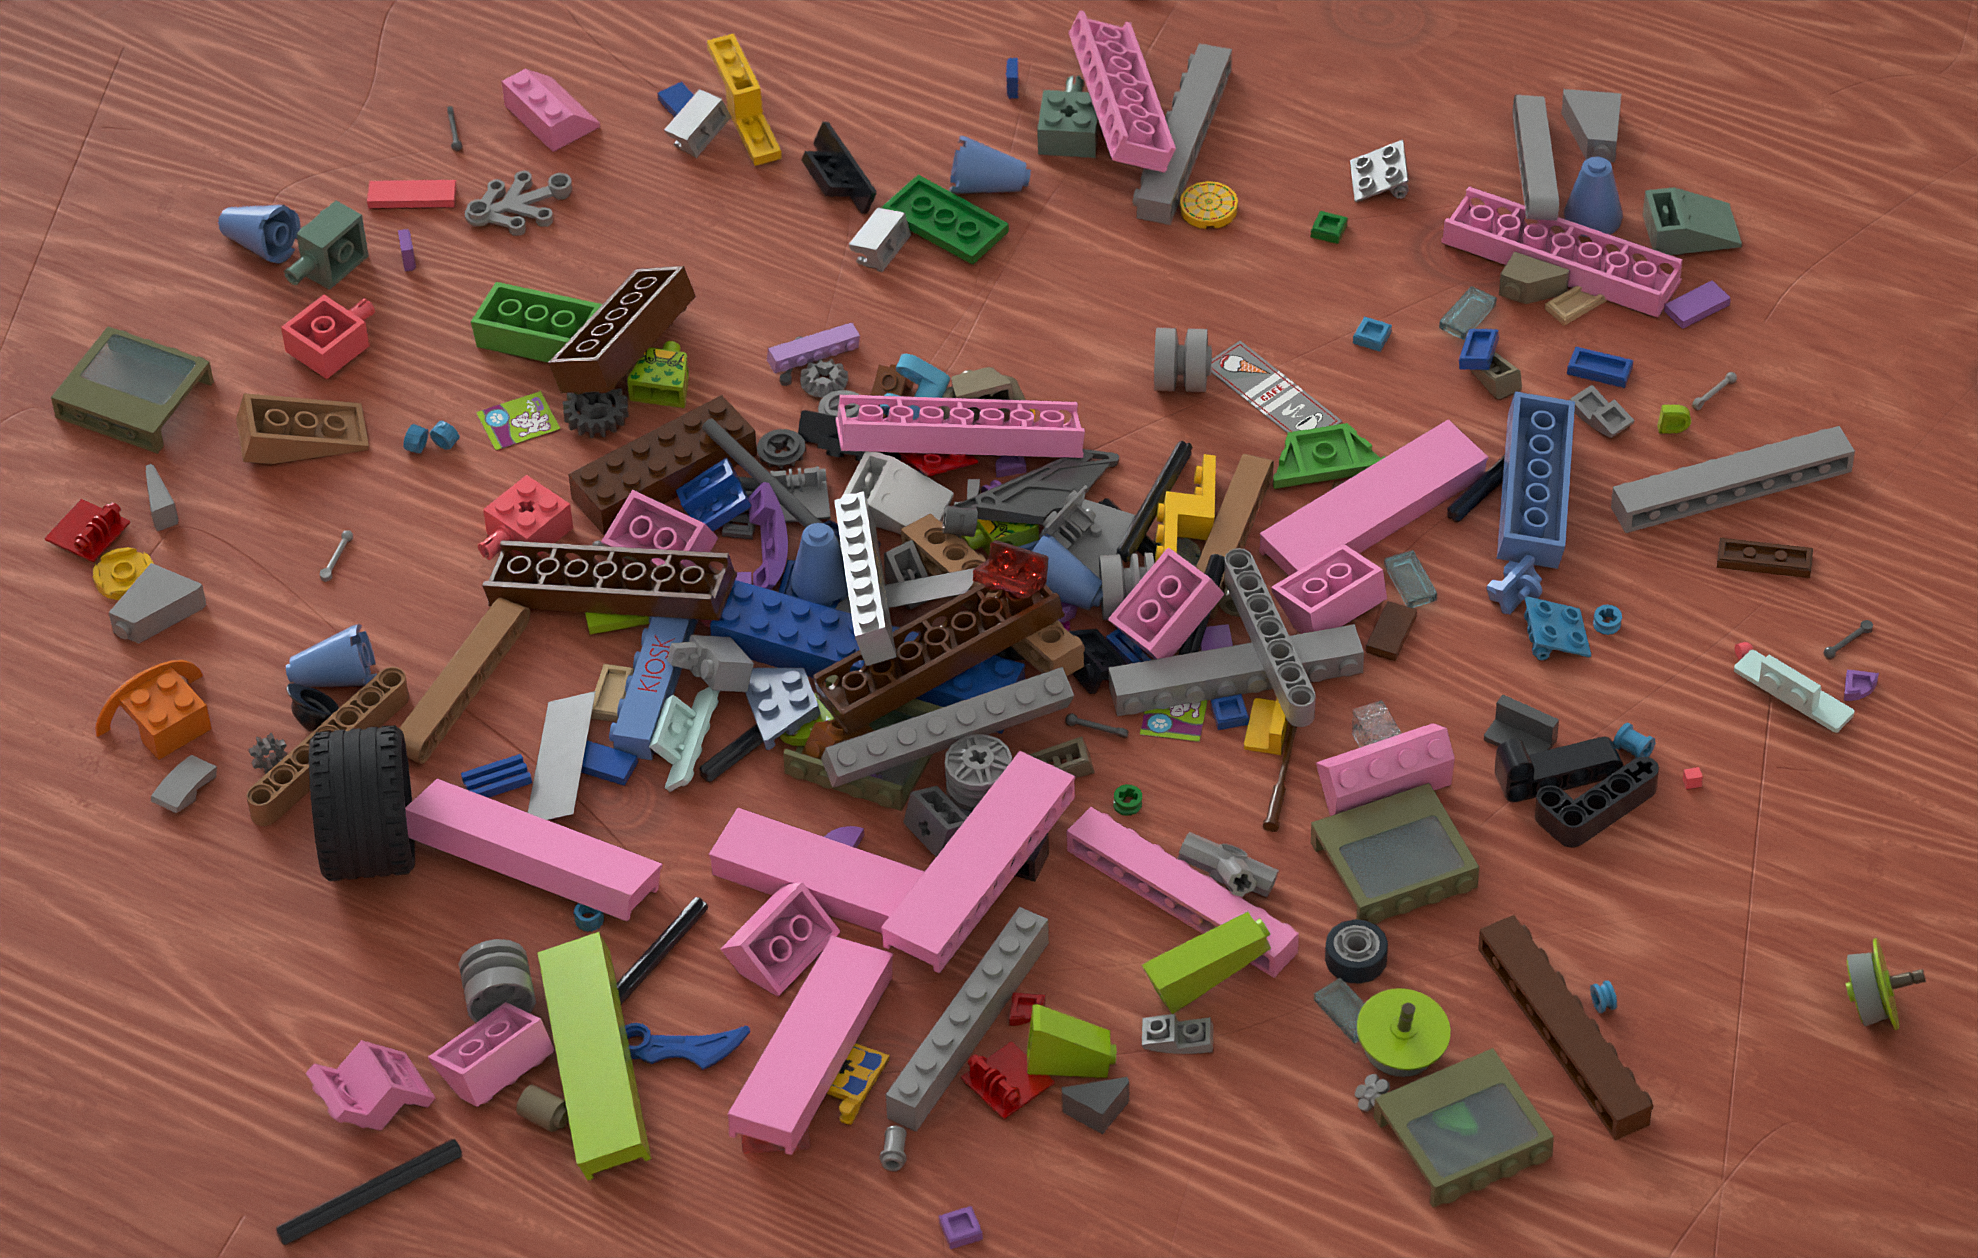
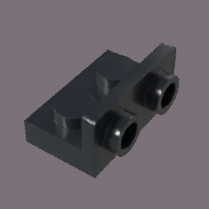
(1098, 659)

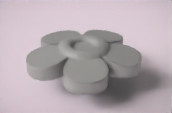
(1374, 1088)

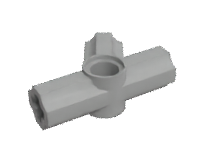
(1228, 865)

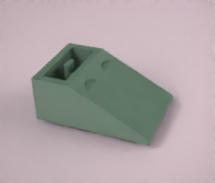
(1688, 222)

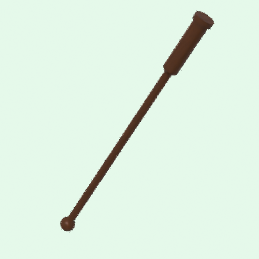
(1271, 822)

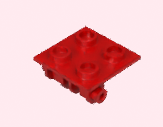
(934, 464)
(88, 529)
(1004, 1080)

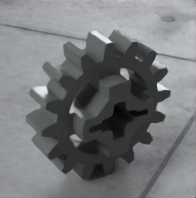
(595, 411)

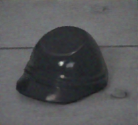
(310, 705)

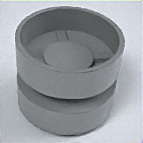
(1190, 360)

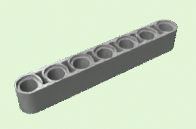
(1535, 158)
(1269, 637)

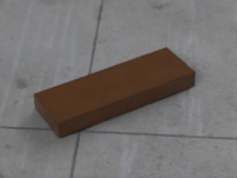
(1764, 557)

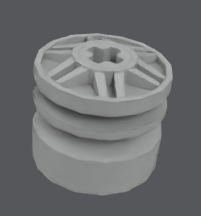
(1120, 581)
(973, 768)
(496, 974)

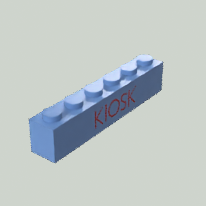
(649, 685)

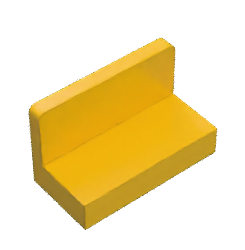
(1266, 727)

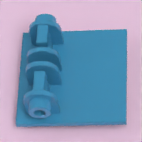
(1555, 628)

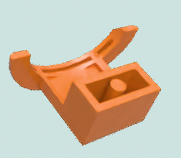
(161, 705)

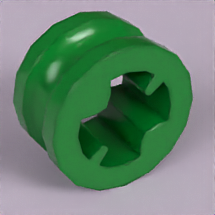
(1120, 795)

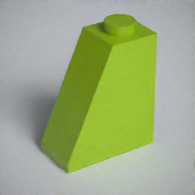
(1067, 1046)

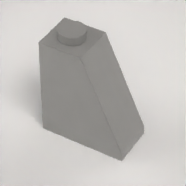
(1593, 121)
(155, 603)

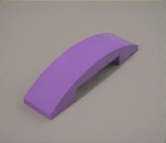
(774, 538)

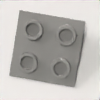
(1380, 172)
(808, 489)
(1070, 520)

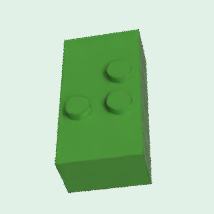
(528, 321)

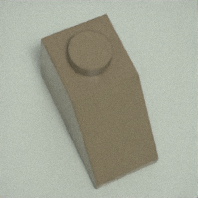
(1532, 279)

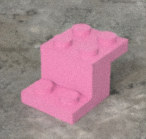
(370, 1086)

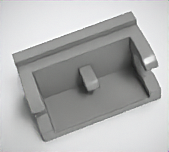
(698, 122)
(881, 238)

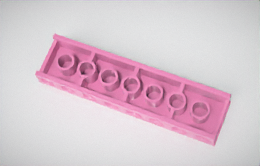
(1122, 93)
(1590, 265)
(959, 432)
(1377, 499)
(531, 849)
(979, 858)
(840, 877)
(811, 1043)

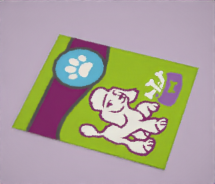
(518, 420)
(1175, 722)

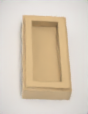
(1573, 304)
(610, 691)

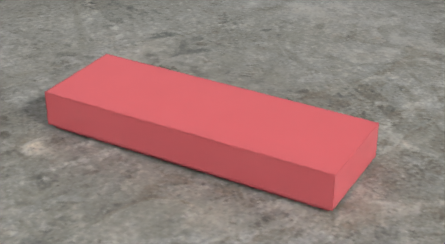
(412, 194)

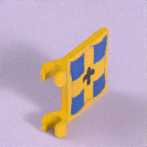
(856, 1079)

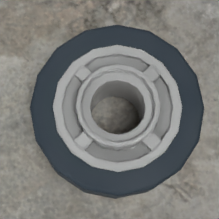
(1356, 951)

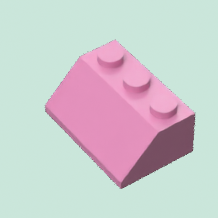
(546, 109)
(653, 525)
(1331, 590)
(1166, 605)
(781, 938)
(492, 1053)

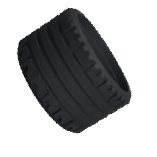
(360, 802)

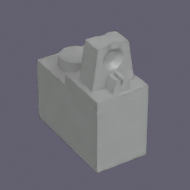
(715, 660)

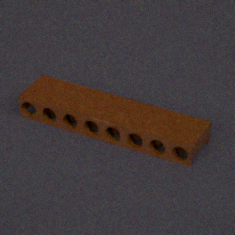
(612, 584)
(935, 654)

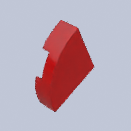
(1022, 1007)

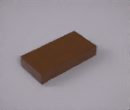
(1391, 631)

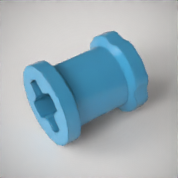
(1633, 741)

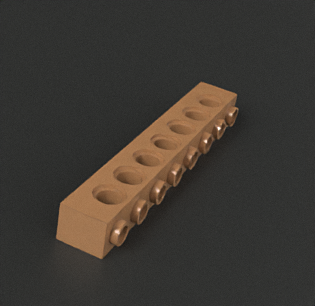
(948, 553)

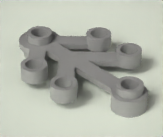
(483, 211)

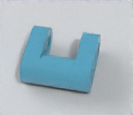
(931, 380)

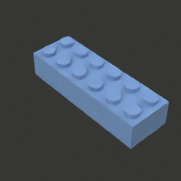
(1536, 479)

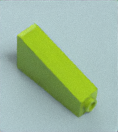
(1206, 960)

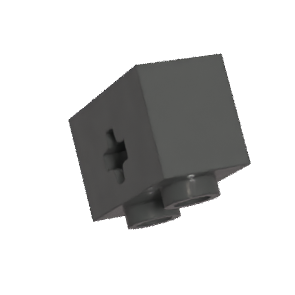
(933, 818)

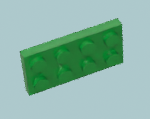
(947, 219)

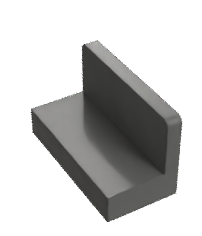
(1522, 722)

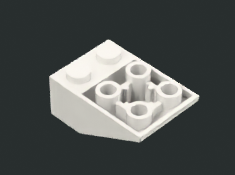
(897, 492)

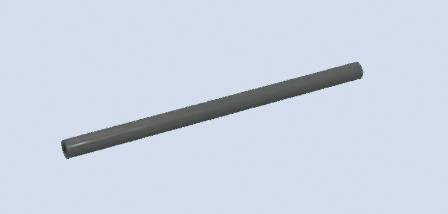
(759, 473)

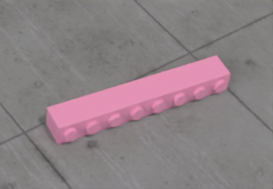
(1172, 883)

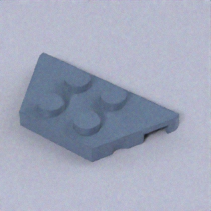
(780, 701)

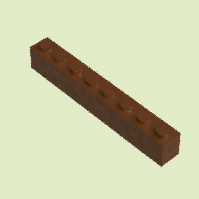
(1565, 1027)

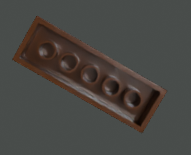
(622, 330)
(657, 462)

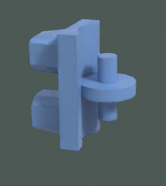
(1518, 582)

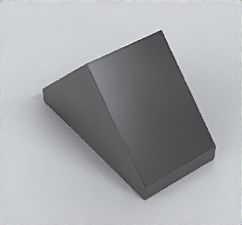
(1096, 1102)

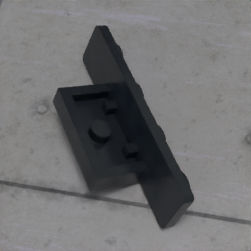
(837, 170)
(822, 429)

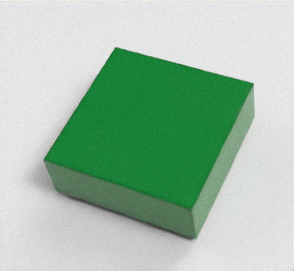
(1329, 227)

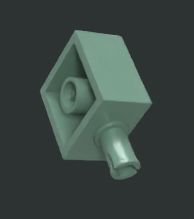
(1068, 122)
(329, 246)

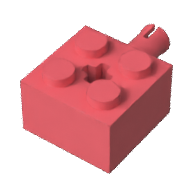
(327, 334)
(527, 515)

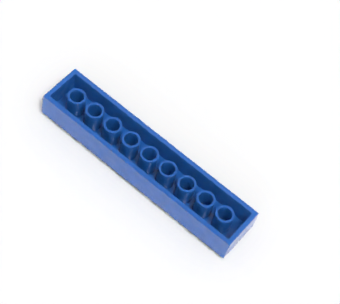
(812, 636)

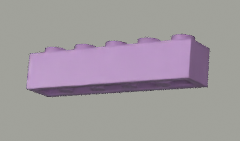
(813, 348)

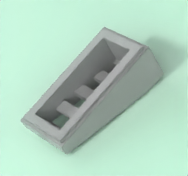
(161, 503)

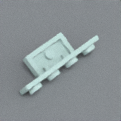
(1794, 689)
(681, 734)

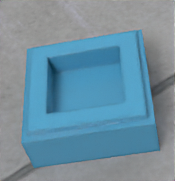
(1372, 334)

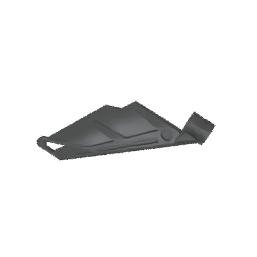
(1029, 496)

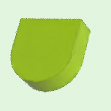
(1673, 419)

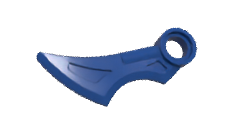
(699, 1049)

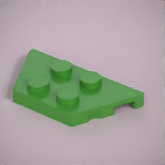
(1323, 456)

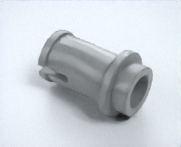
(893, 1154)

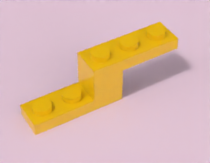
(744, 99)
(1188, 513)

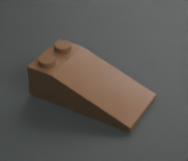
(298, 428)

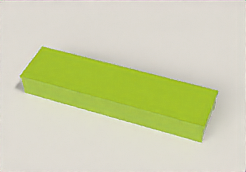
(593, 1054)

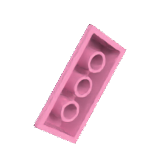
(1387, 768)

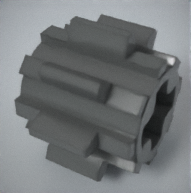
(263, 748)

